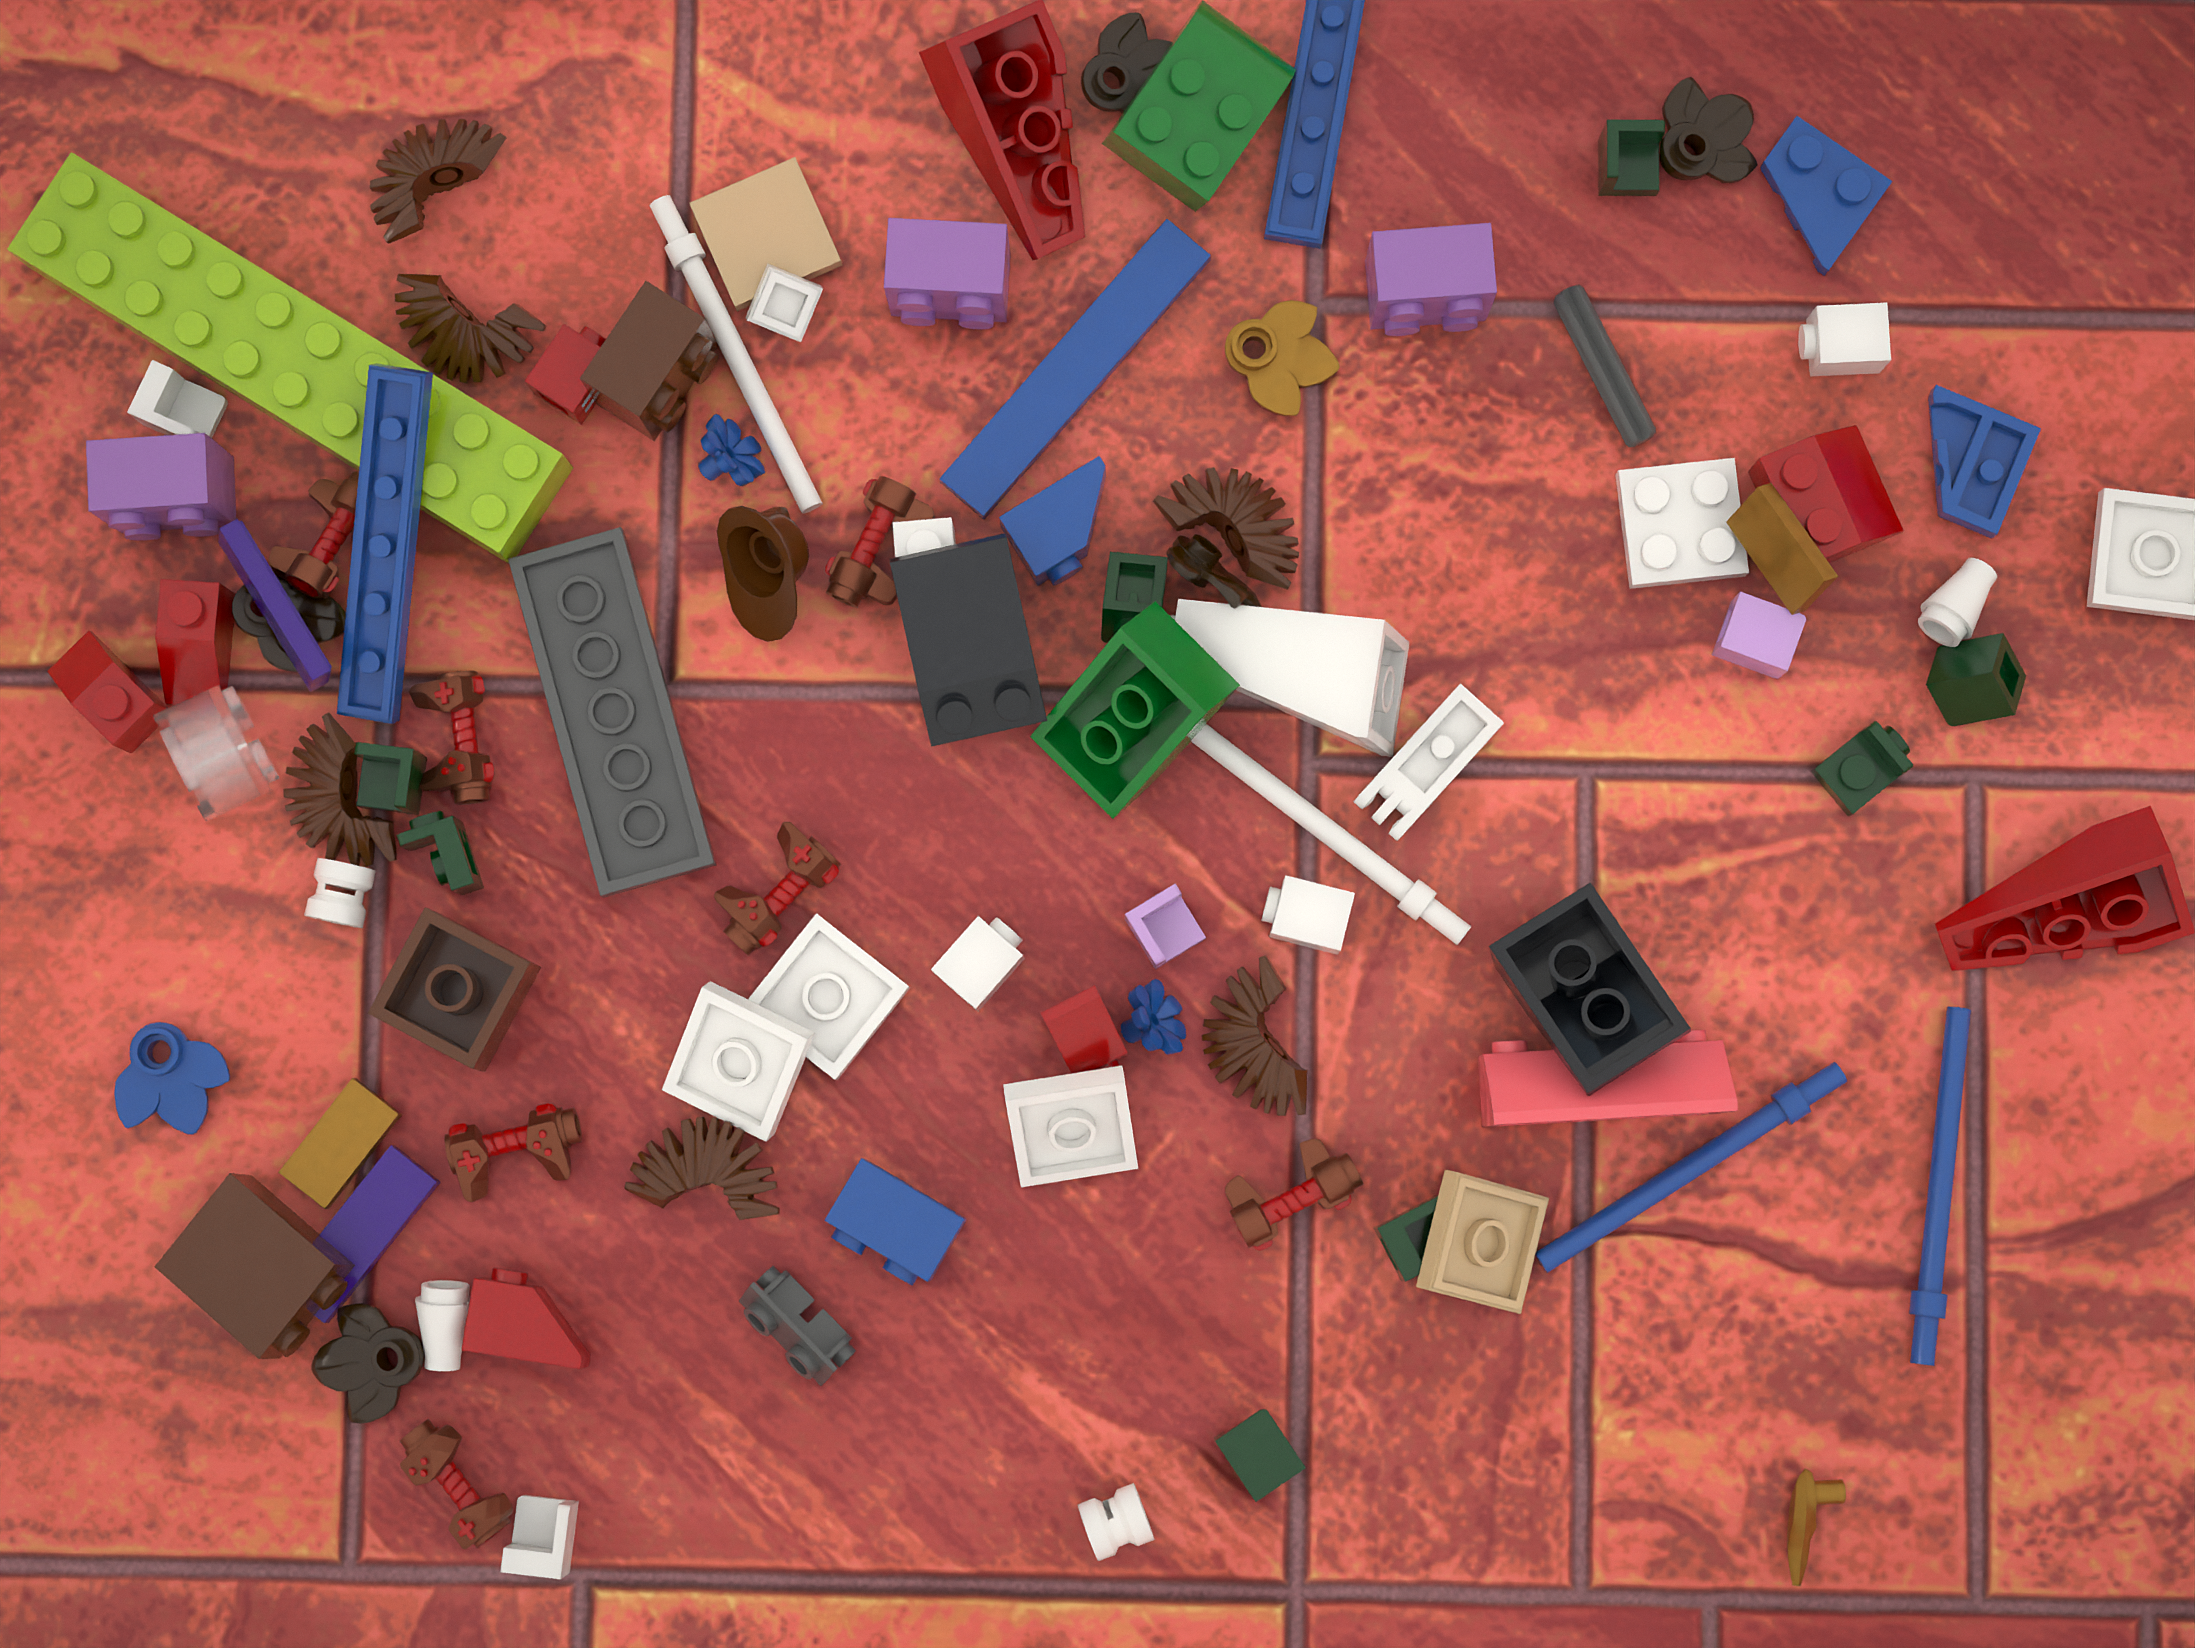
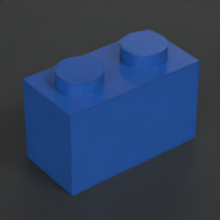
(894, 1221)

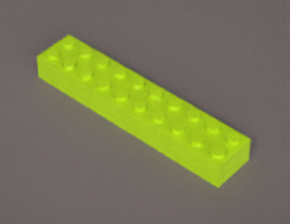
(278, 349)

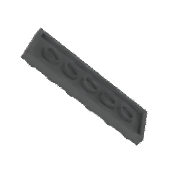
(612, 712)

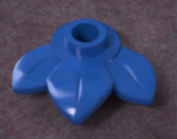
(169, 1088)

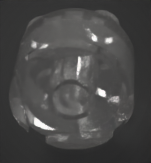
(214, 752)

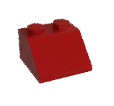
(1832, 491)

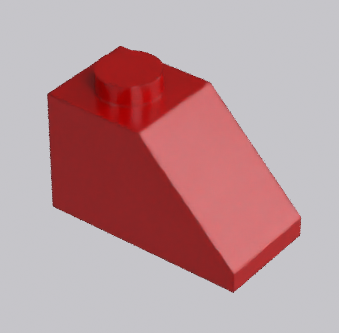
(193, 637)
(107, 693)
(1085, 1032)
(520, 1322)

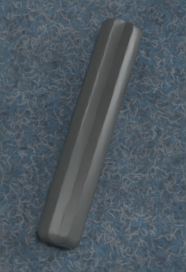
(1604, 365)

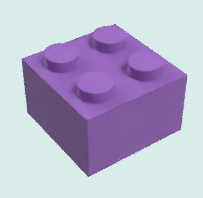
(947, 272)
(1430, 278)
(161, 484)

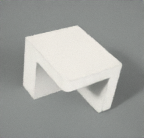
(174, 404)
(541, 1537)

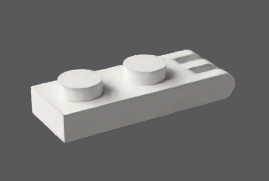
(1431, 759)

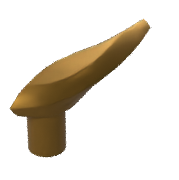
(1802, 1517)

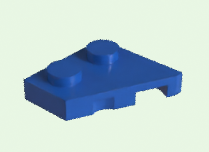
(1822, 189)
(1976, 459)

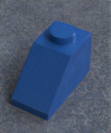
(1057, 524)

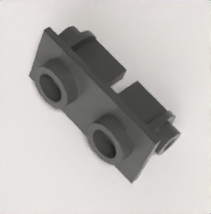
(778, 1312)

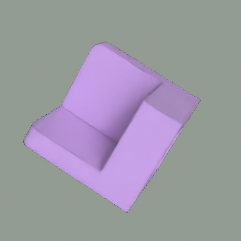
(1759, 635)
(1164, 926)

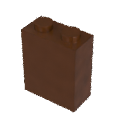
(256, 1267)

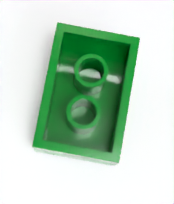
(1200, 107)
(1134, 709)

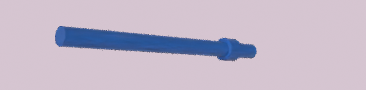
(1787, 1105)
(1928, 1302)

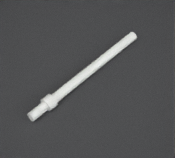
(687, 255)
(1415, 898)

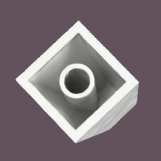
(1309, 664)

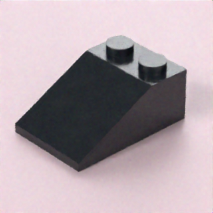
(968, 639)
(1588, 989)

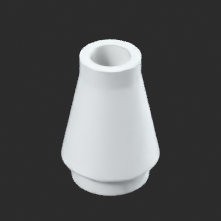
(1956, 606)
(442, 1322)

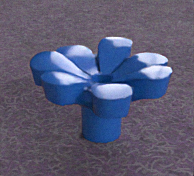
(729, 452)
(1154, 1020)

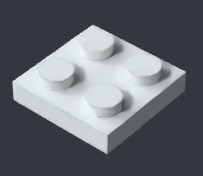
(1678, 523)
(2143, 554)
(831, 991)
(738, 1061)
(1071, 1126)

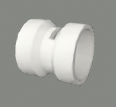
(338, 906)
(1115, 1522)

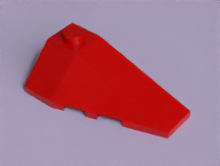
(1011, 113)
(2092, 892)

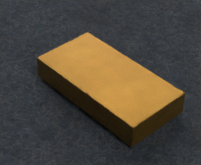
(1781, 549)
(340, 1143)

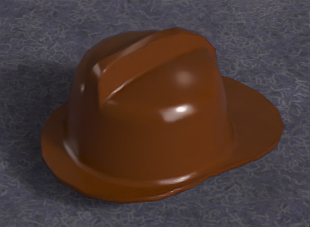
(761, 563)

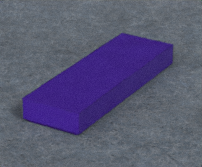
(274, 604)
(376, 1216)

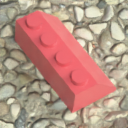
(1539, 1089)

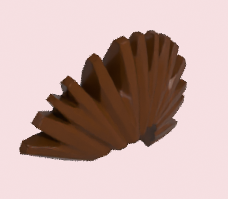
(428, 170)
(458, 333)
(1239, 519)
(332, 798)
(1253, 1046)
(704, 1159)

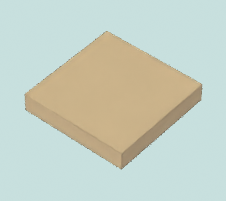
(764, 223)
(1482, 1241)

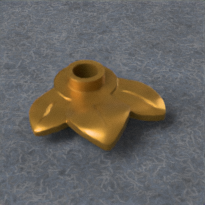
(1289, 359)

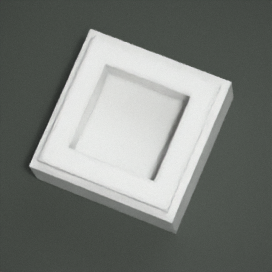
(784, 302)

